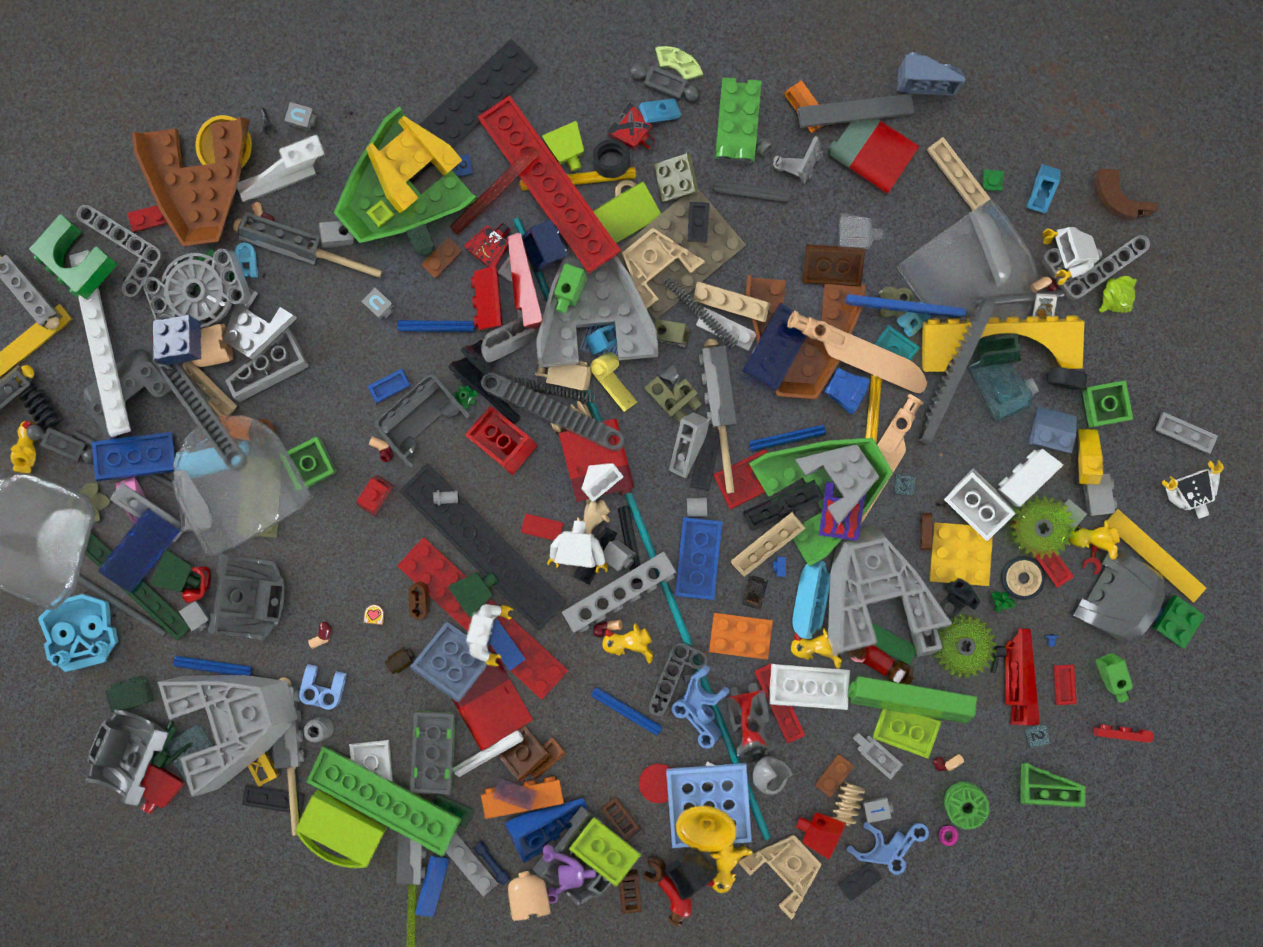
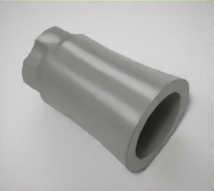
(325, 729)

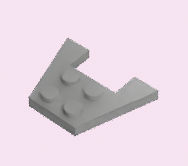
(251, 333)
(849, 473)

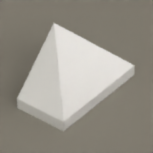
(600, 479)

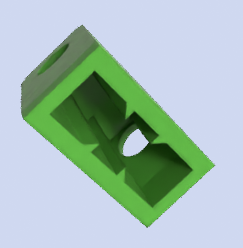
(572, 281)
(1115, 675)

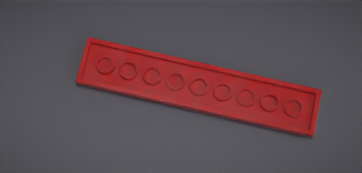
(550, 185)
(427, 564)

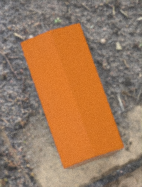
(800, 96)

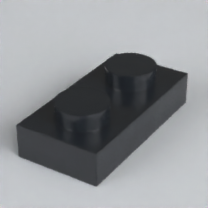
(698, 222)
(860, 881)

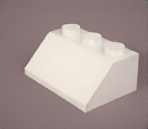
(1028, 477)
(980, 504)

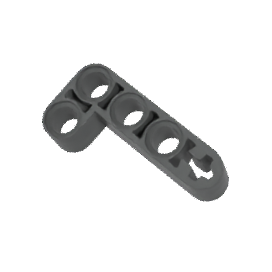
(673, 680)

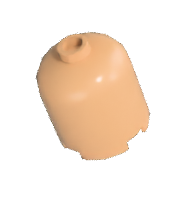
(213, 348)
(528, 896)

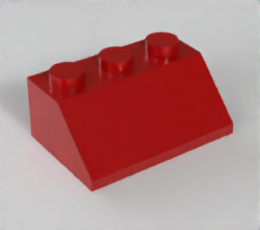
(487, 299)

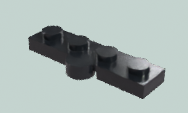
(783, 505)

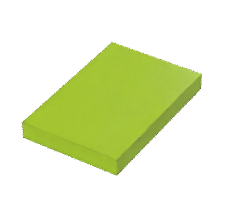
(628, 212)
(907, 731)
(605, 851)

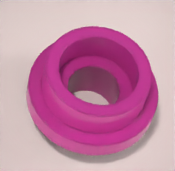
(951, 841)

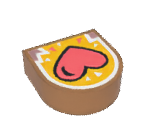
(374, 615)

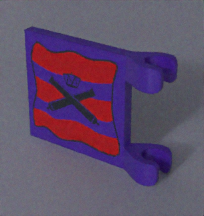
(849, 527)

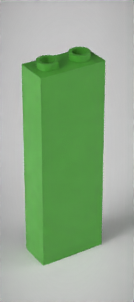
(912, 700)

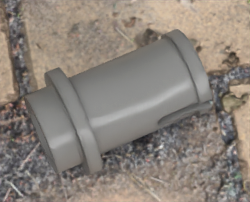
(445, 497)

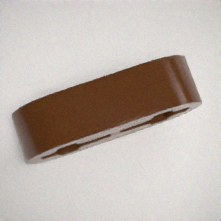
(926, 530)
(418, 600)

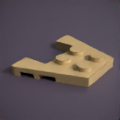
(652, 255)
(792, 863)

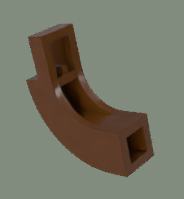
(1115, 201)

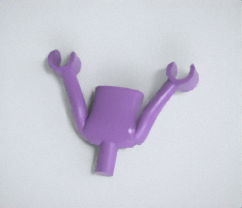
(569, 875)

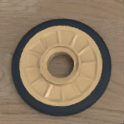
(1014, 569)

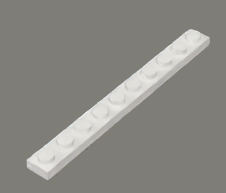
(103, 358)

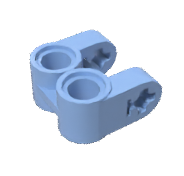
(320, 692)

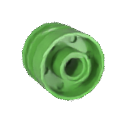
(970, 816)

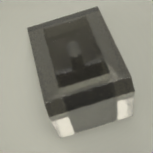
(754, 592)

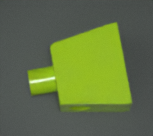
(566, 145)

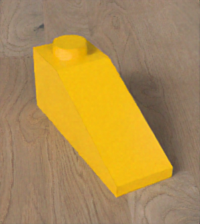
(1089, 456)

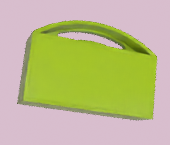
(341, 830)

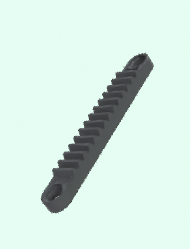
(956, 371)
(553, 412)
(202, 414)

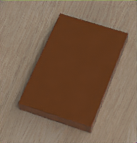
(833, 265)

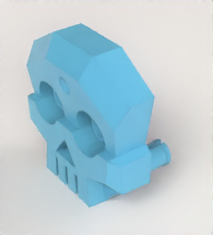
(75, 618)

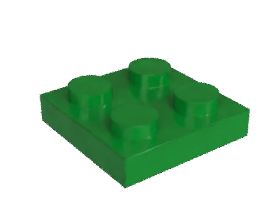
(1178, 621)

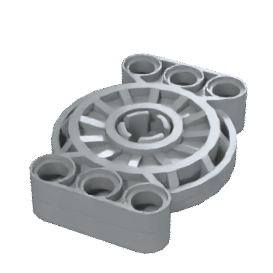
(215, 285)

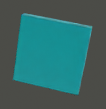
(897, 343)

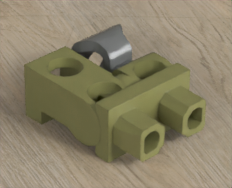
(673, 400)

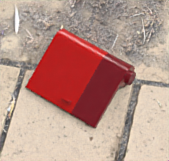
(582, 453)
(492, 707)

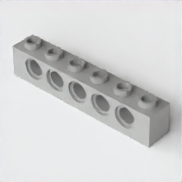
(573, 613)

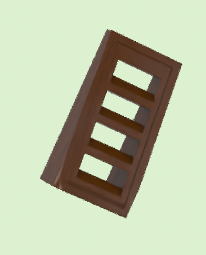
(626, 836)
(631, 874)

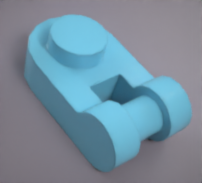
(247, 254)
(911, 329)

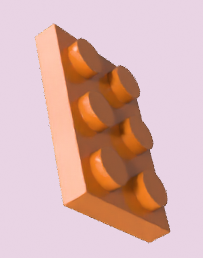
(740, 636)

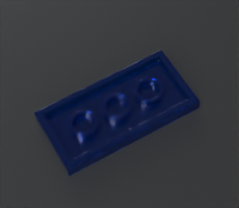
(775, 349)
(138, 550)

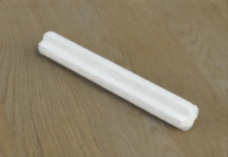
(488, 753)

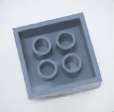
(926, 76)

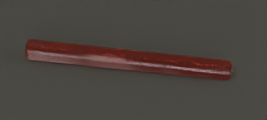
(494, 190)

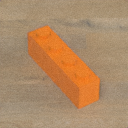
(548, 794)

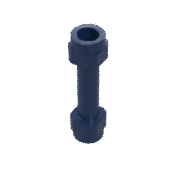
(481, 849)

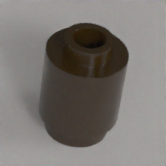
(400, 660)

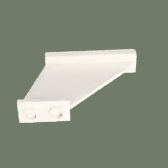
(293, 167)

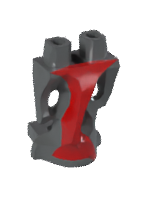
(754, 743)

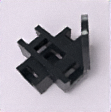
(960, 595)

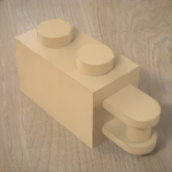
(571, 376)

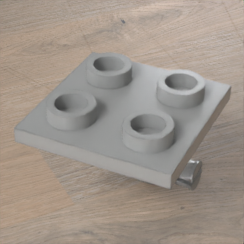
(801, 167)

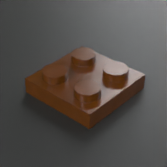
(524, 756)

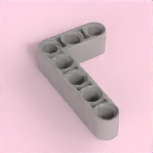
(128, 243)
(1097, 271)

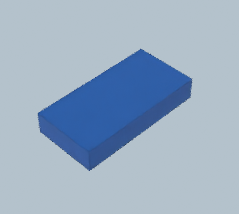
(389, 386)

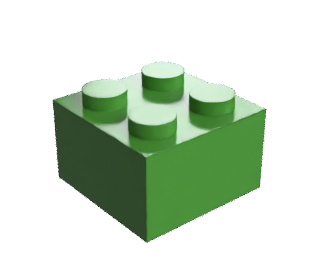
(1107, 404)
(313, 461)

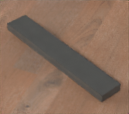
(855, 110)

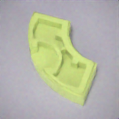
(680, 61)

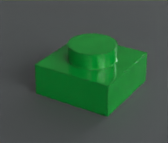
(992, 180)

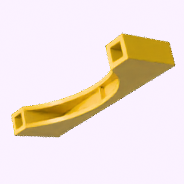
(1060, 336)

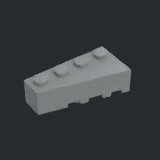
(275, 363)

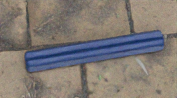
(435, 326)
(787, 438)
(211, 666)
(626, 711)

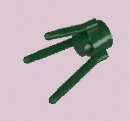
(162, 757)

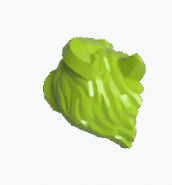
(1119, 294)

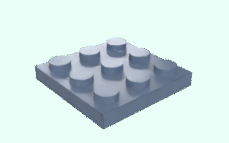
(448, 663)

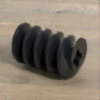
(39, 409)

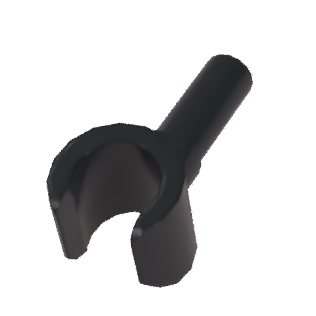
(266, 121)
(1001, 652)

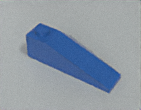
(535, 829)

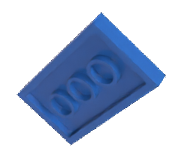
(133, 456)
(698, 558)

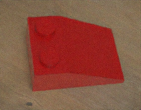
(501, 440)

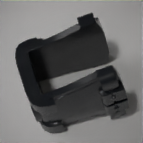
(472, 367)
(691, 873)

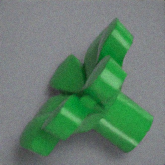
(469, 396)
(1002, 601)

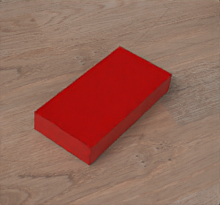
(541, 527)
(1065, 684)

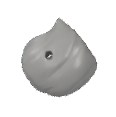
(770, 775)

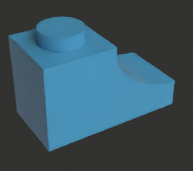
(1044, 188)
(602, 339)

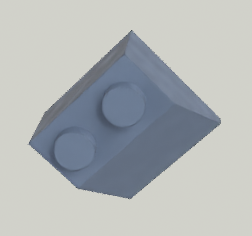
(1053, 431)

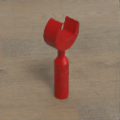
(1095, 561)

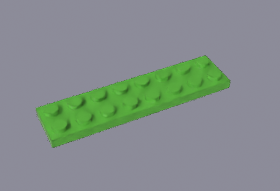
(383, 800)

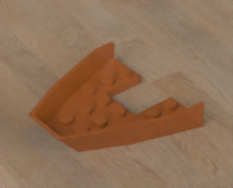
(193, 197)
(812, 363)

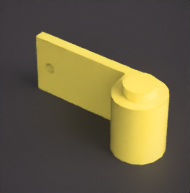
(603, 370)

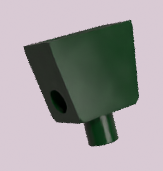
(175, 573)
(473, 591)

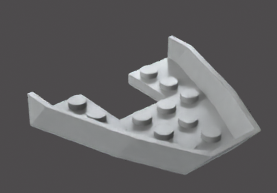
(605, 300)
(872, 573)
(244, 717)

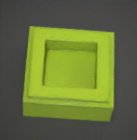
(380, 213)

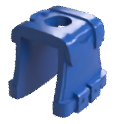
(847, 390)

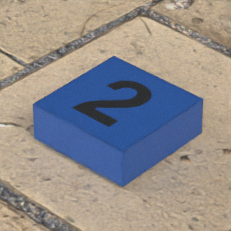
(464, 167)

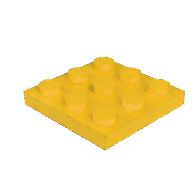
(959, 553)

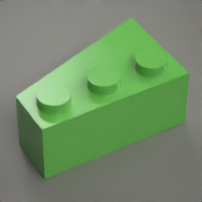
(1047, 789)

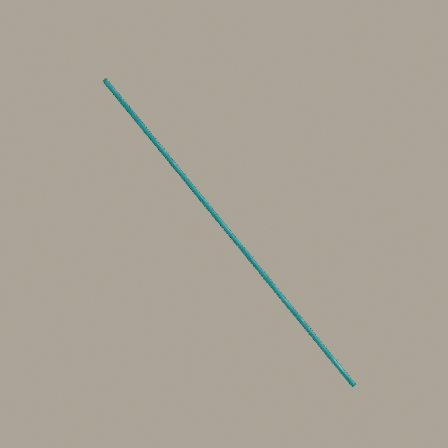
(667, 592)

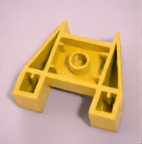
(407, 156)

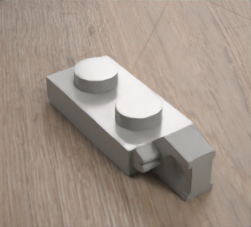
(878, 755)

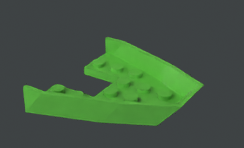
(364, 191)
(780, 470)

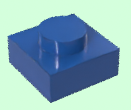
(780, 566)

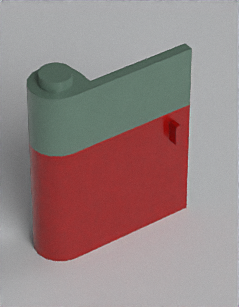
(874, 152)

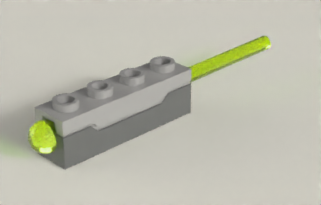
(410, 872)

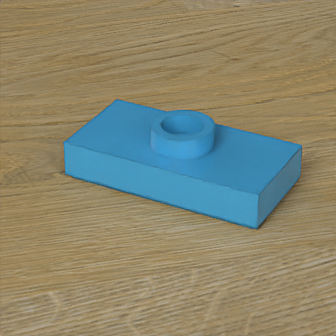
(659, 110)

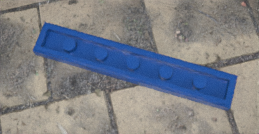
(905, 306)

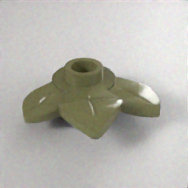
(894, 294)
(98, 500)

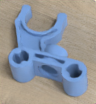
(695, 708)
(895, 850)

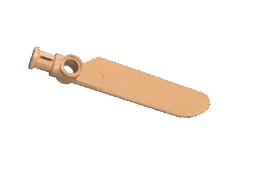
(862, 354)
(892, 442)

